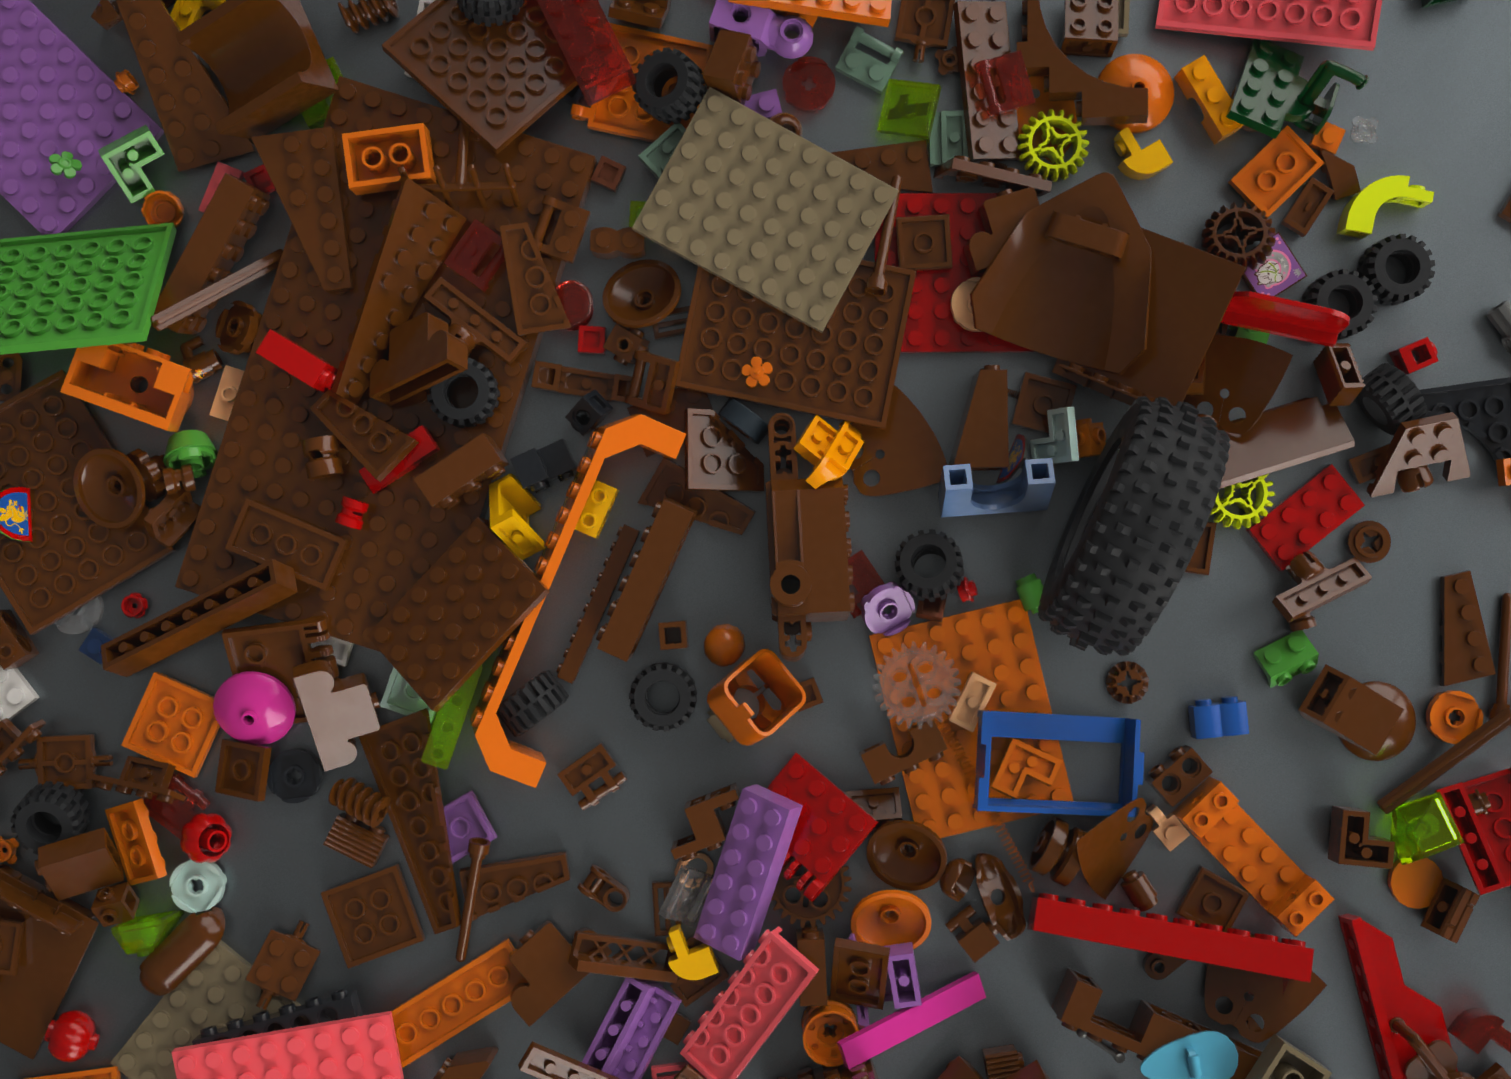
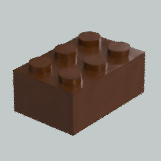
(462, 472)

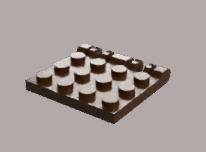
(279, 648)

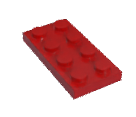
(1305, 517)

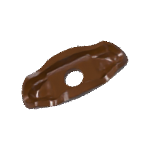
(1007, 915)

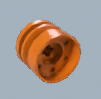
(821, 1041)

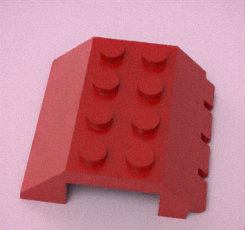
(1484, 836)

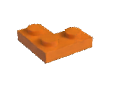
(1023, 761)

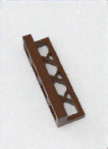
(621, 967)

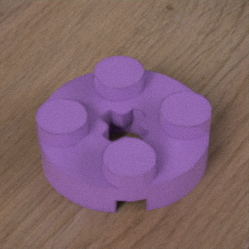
(878, 599)

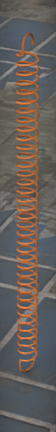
(995, 815)

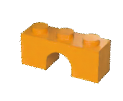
(1202, 83)

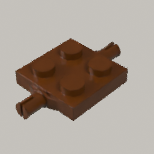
(924, 24)
(66, 760)
(282, 965)

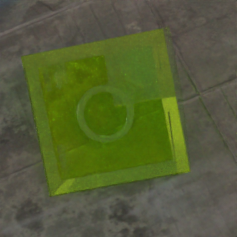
(1423, 828)
(146, 931)

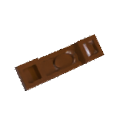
(579, 381)

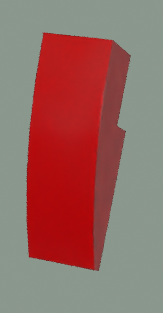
(424, 449)

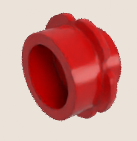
(967, 590)
(129, 610)

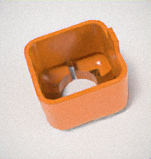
(737, 717)

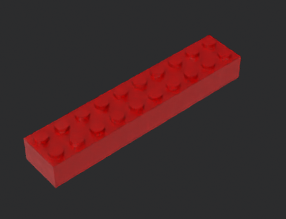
(1174, 939)

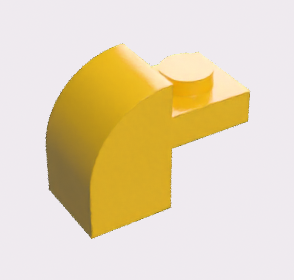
(1140, 163)
(690, 963)

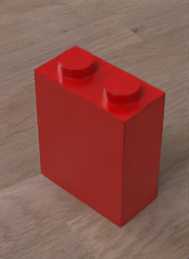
(297, 361)

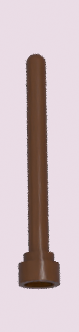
(877, 282)
(1503, 657)
(478, 850)

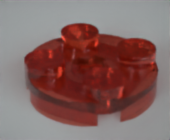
(821, 76)

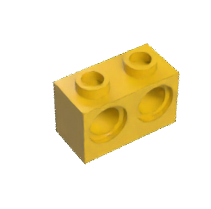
(597, 509)

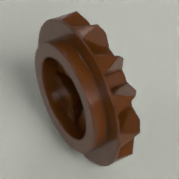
(1381, 543)
(1118, 673)

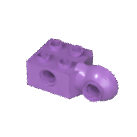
(764, 26)

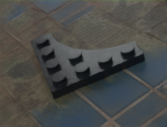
(1481, 410)

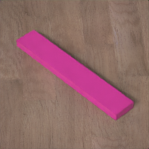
(911, 1020)

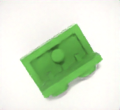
(1287, 658)

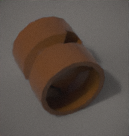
(322, 457)

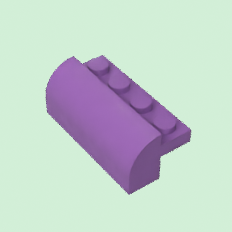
(632, 1029)

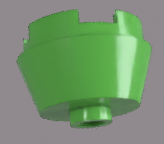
(190, 448)

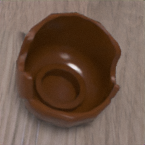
(957, 878)

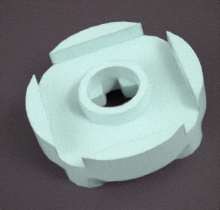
(201, 900)

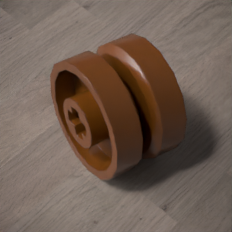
(1056, 851)

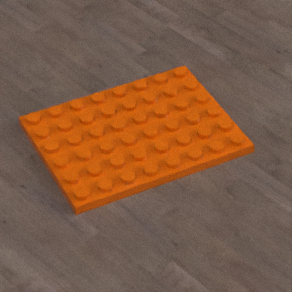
(1001, 648)

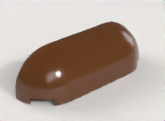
(182, 951)

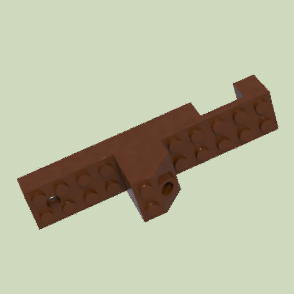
(1149, 1027)

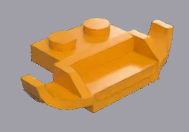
(828, 449)

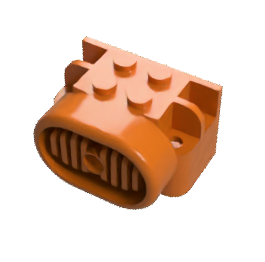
(112, 377)

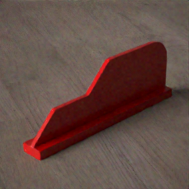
(1285, 317)
(1387, 997)

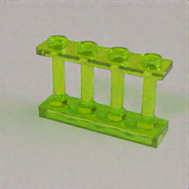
(449, 723)

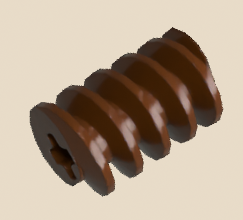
(367, 10)
(359, 801)

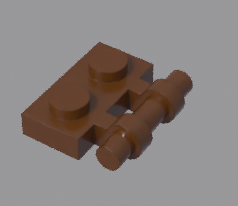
(588, 769)

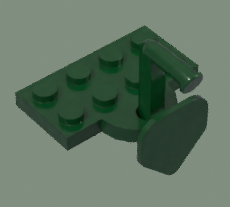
(1275, 93)

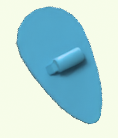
(1193, 1057)

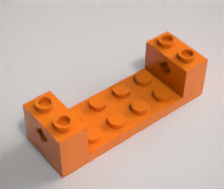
(1252, 856)

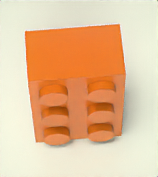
(377, 154)

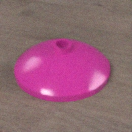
(259, 697)

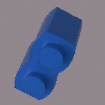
(1218, 718)

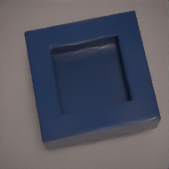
(93, 642)

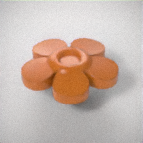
(757, 372)

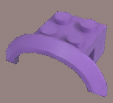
(901, 980)

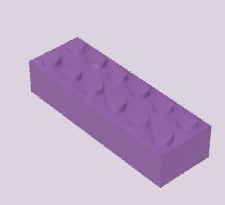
(747, 871)

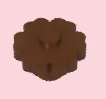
(151, 472)

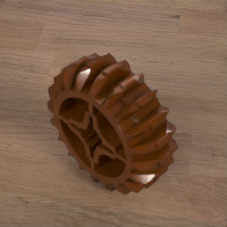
(1259, 231)

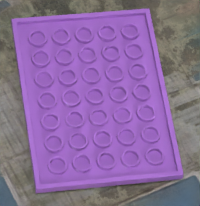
(50, 105)

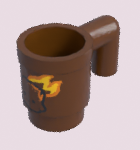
(202, 364)

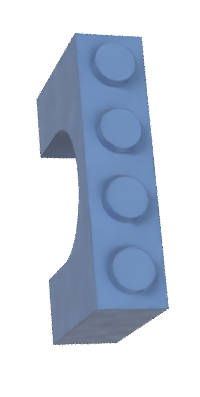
(1025, 493)

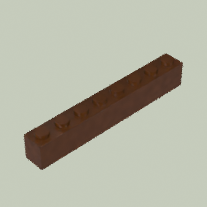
(199, 618)

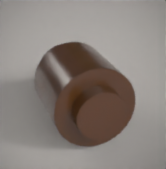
(1139, 890)

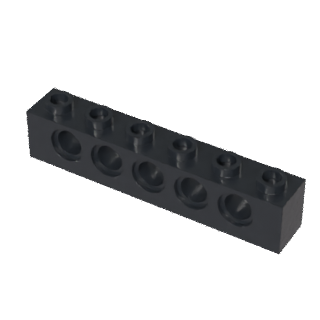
(342, 1002)

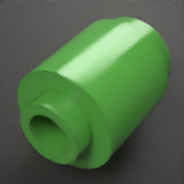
(1030, 591)

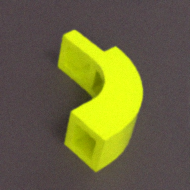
(1360, 211)

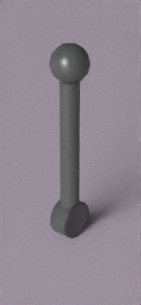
(1118, 1056)

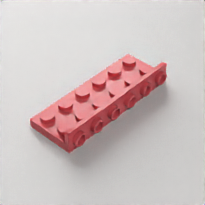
(749, 1008)

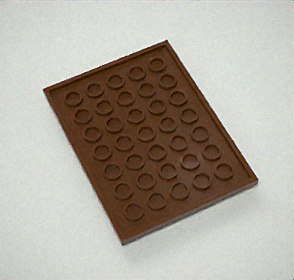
(830, 374)
(69, 553)

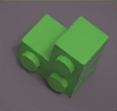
(127, 156)

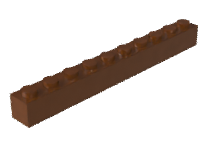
(596, 608)

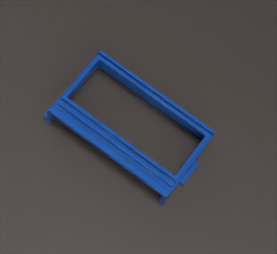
(1059, 728)

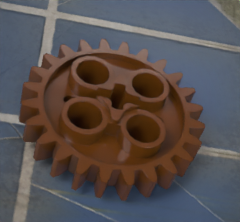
(812, 912)

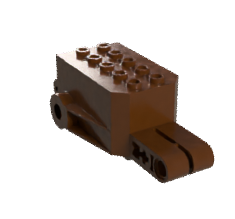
(805, 544)

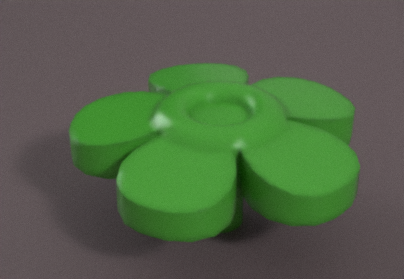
(65, 164)

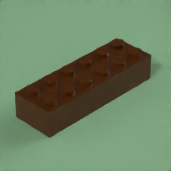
(214, 247)
(647, 579)

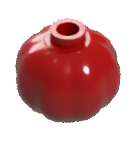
(206, 838)
(71, 1036)

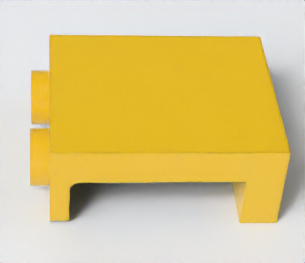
(510, 514)

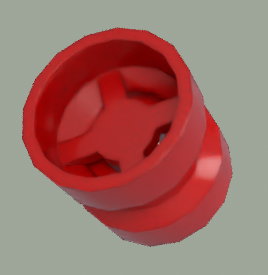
(352, 513)

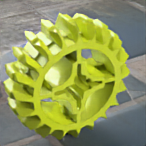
(1056, 156)
(1244, 502)

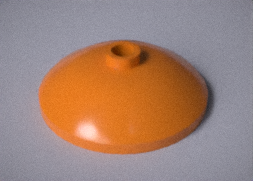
(1148, 73)
(891, 919)

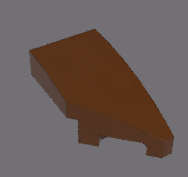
(1340, 175)

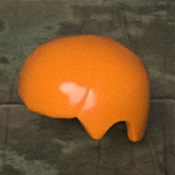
(162, 208)
(724, 645)

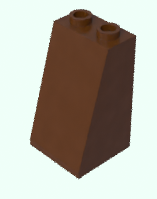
(984, 423)

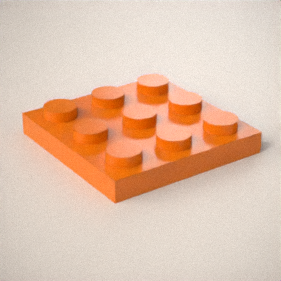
(173, 725)

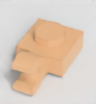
(1168, 828)

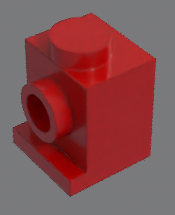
(1425, 355)

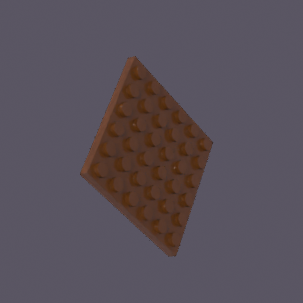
(485, 75)

